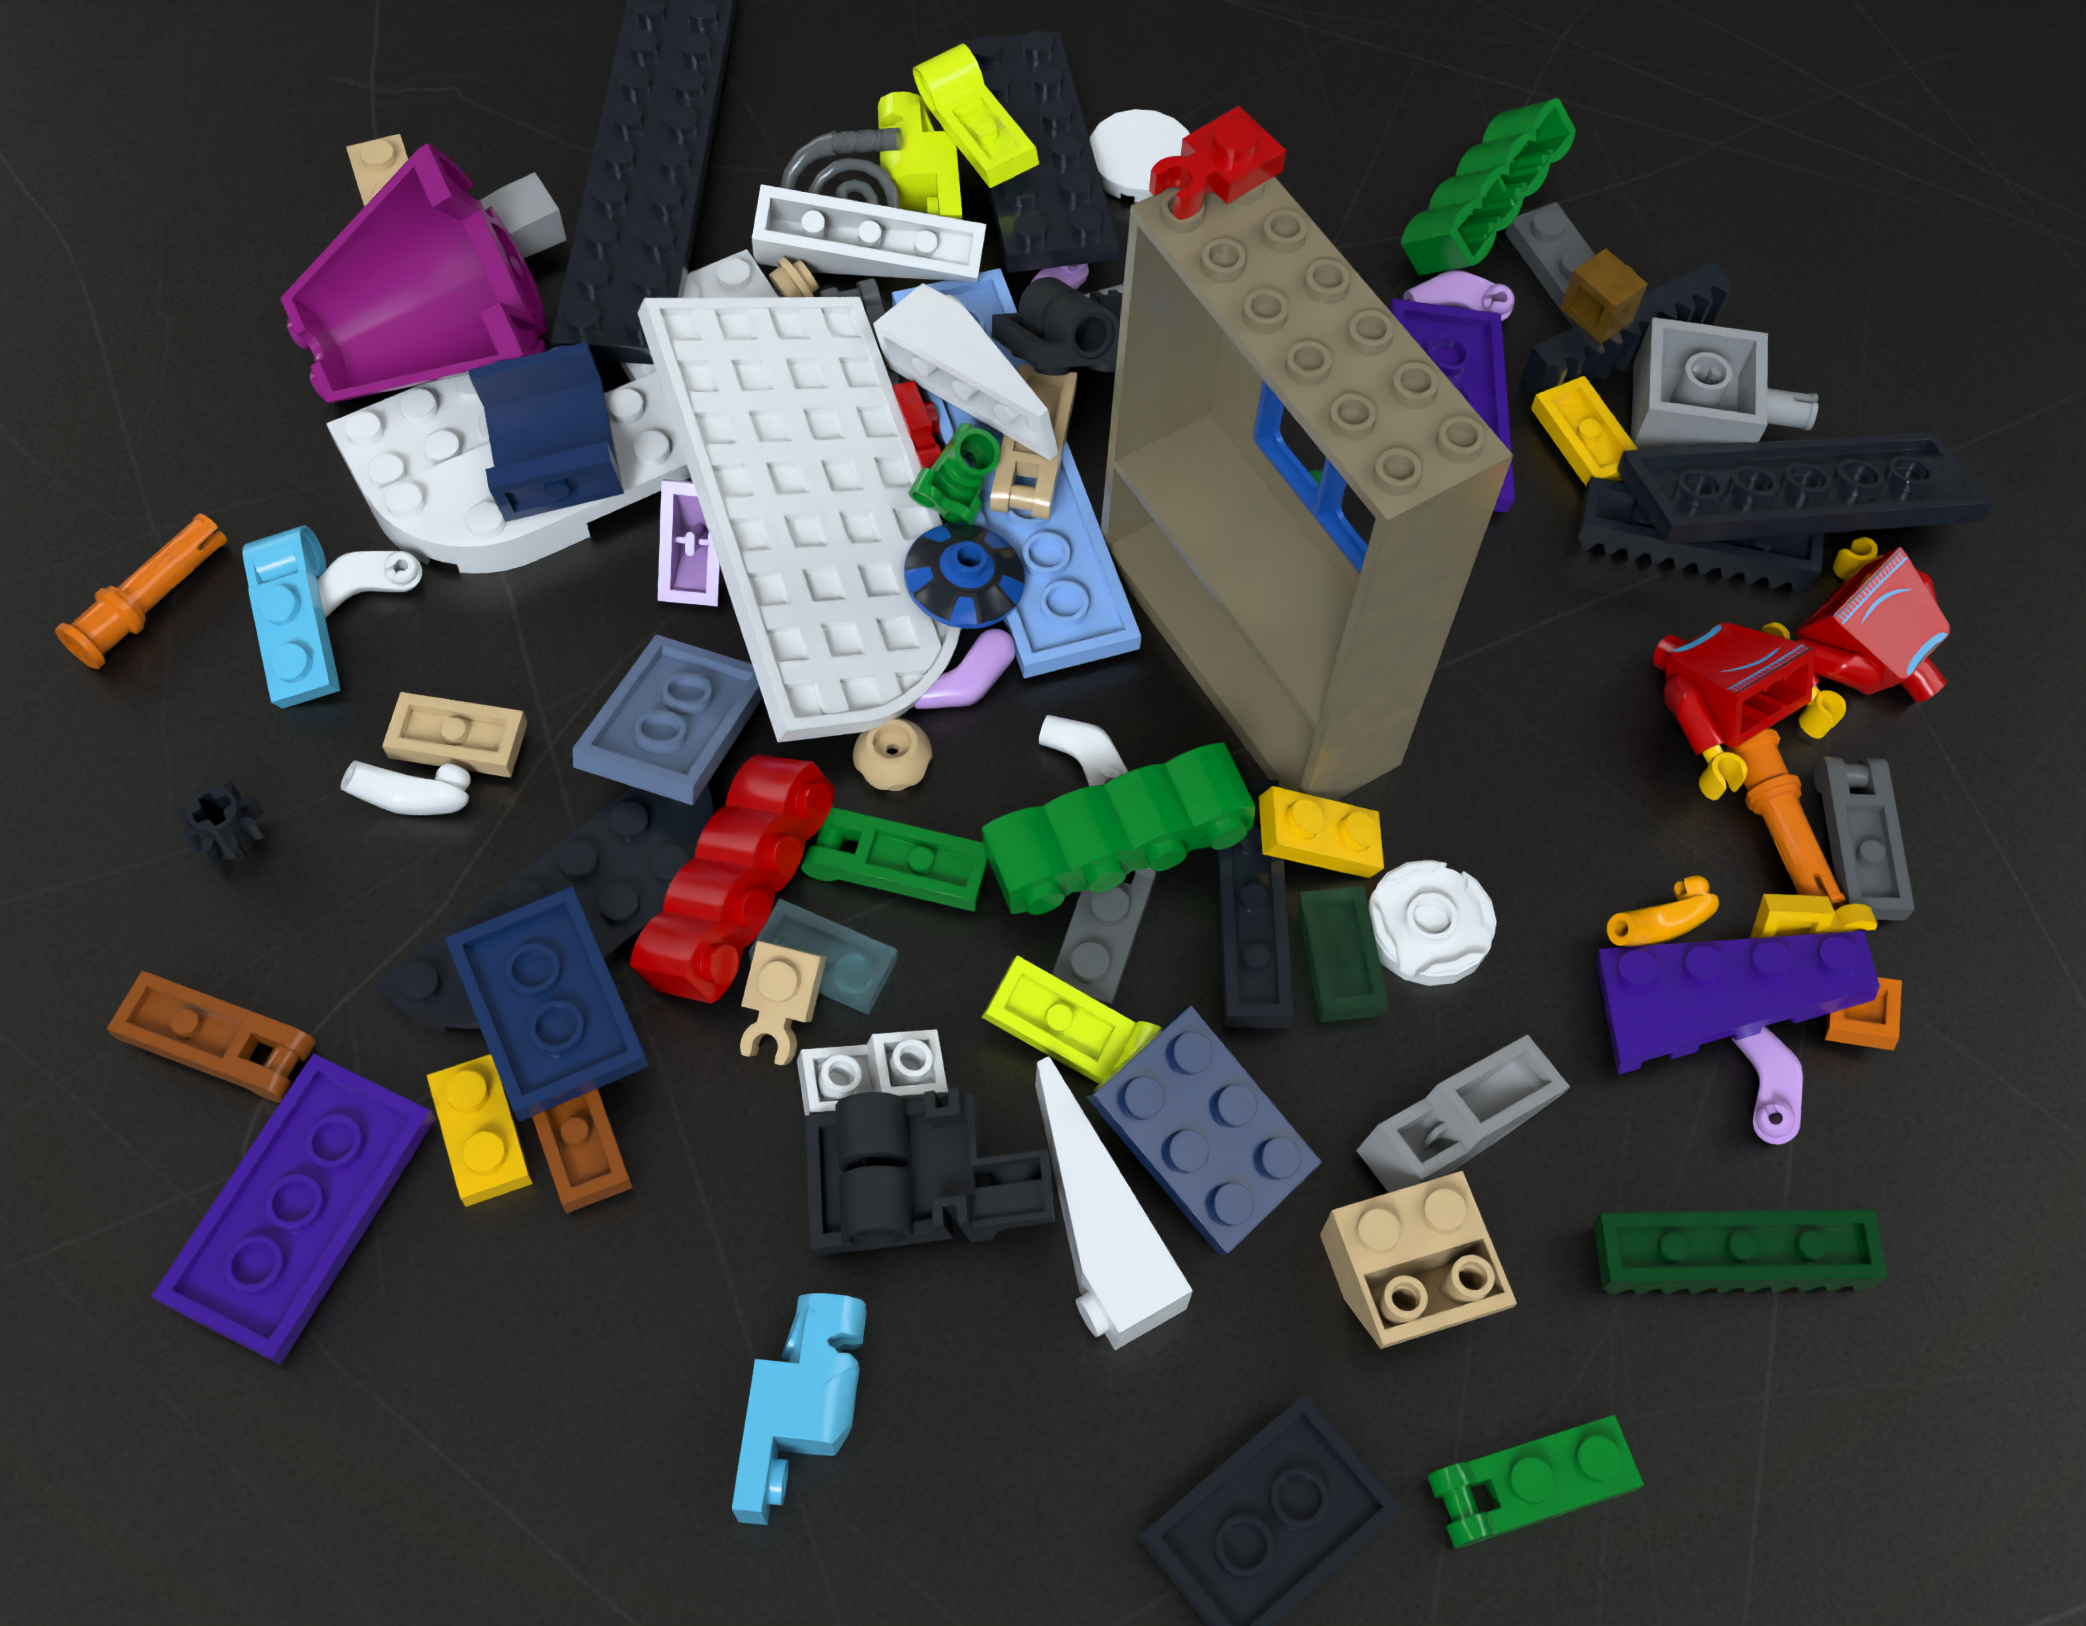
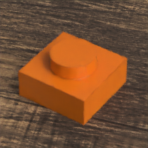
(1870, 1023)

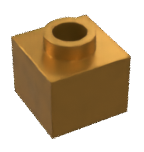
(1603, 295)

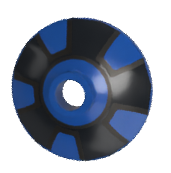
(960, 593)

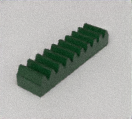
(1739, 1250)

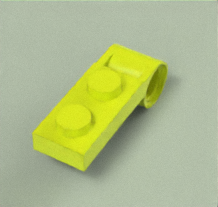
(973, 117)
(1064, 1021)

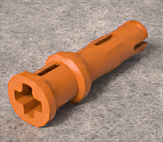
(124, 608)
(1776, 797)

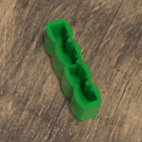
(1488, 187)
(1118, 827)

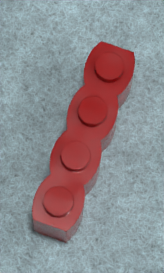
(731, 884)

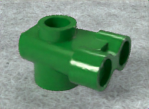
(951, 484)

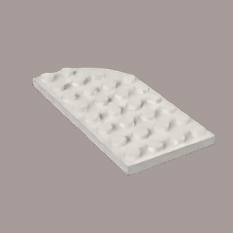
(804, 501)

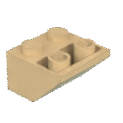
(1416, 1260)

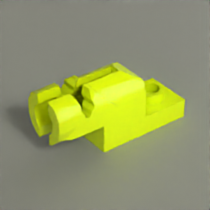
(927, 163)

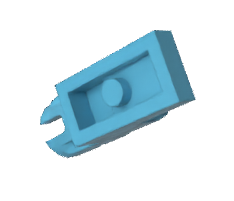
(799, 1402)

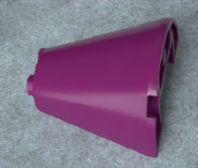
(415, 289)

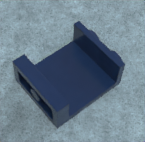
(547, 432)

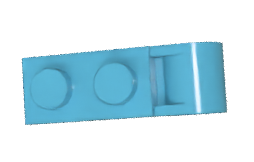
(290, 615)

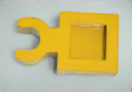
(1808, 915)

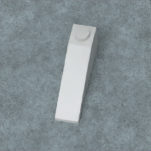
(863, 238)
(950, 355)
(1116, 1252)

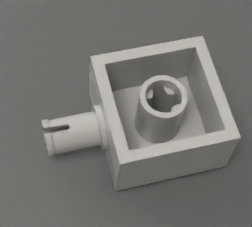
(1708, 388)

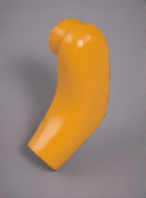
(1666, 921)

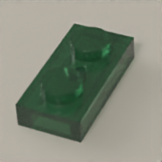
(1342, 954)

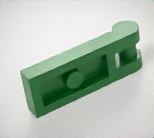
(899, 859)
(1537, 1481)

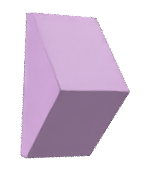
(686, 553)

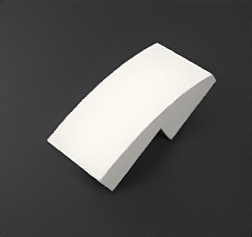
(889, 1063)

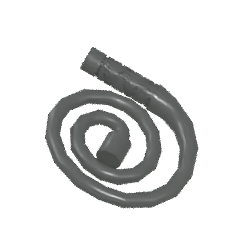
(847, 142)

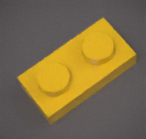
(1583, 429)
(1320, 832)
(479, 1130)

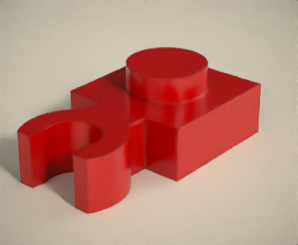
(1221, 158)
(920, 422)

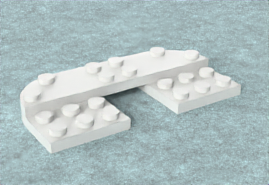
(428, 451)

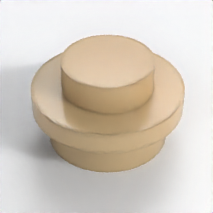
(793, 279)

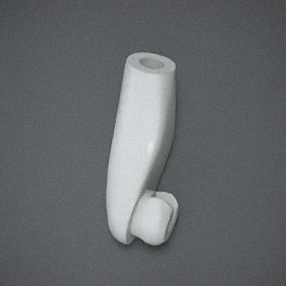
(367, 572)
(1086, 744)
(408, 793)

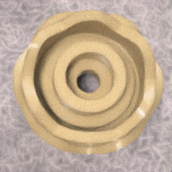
(896, 770)

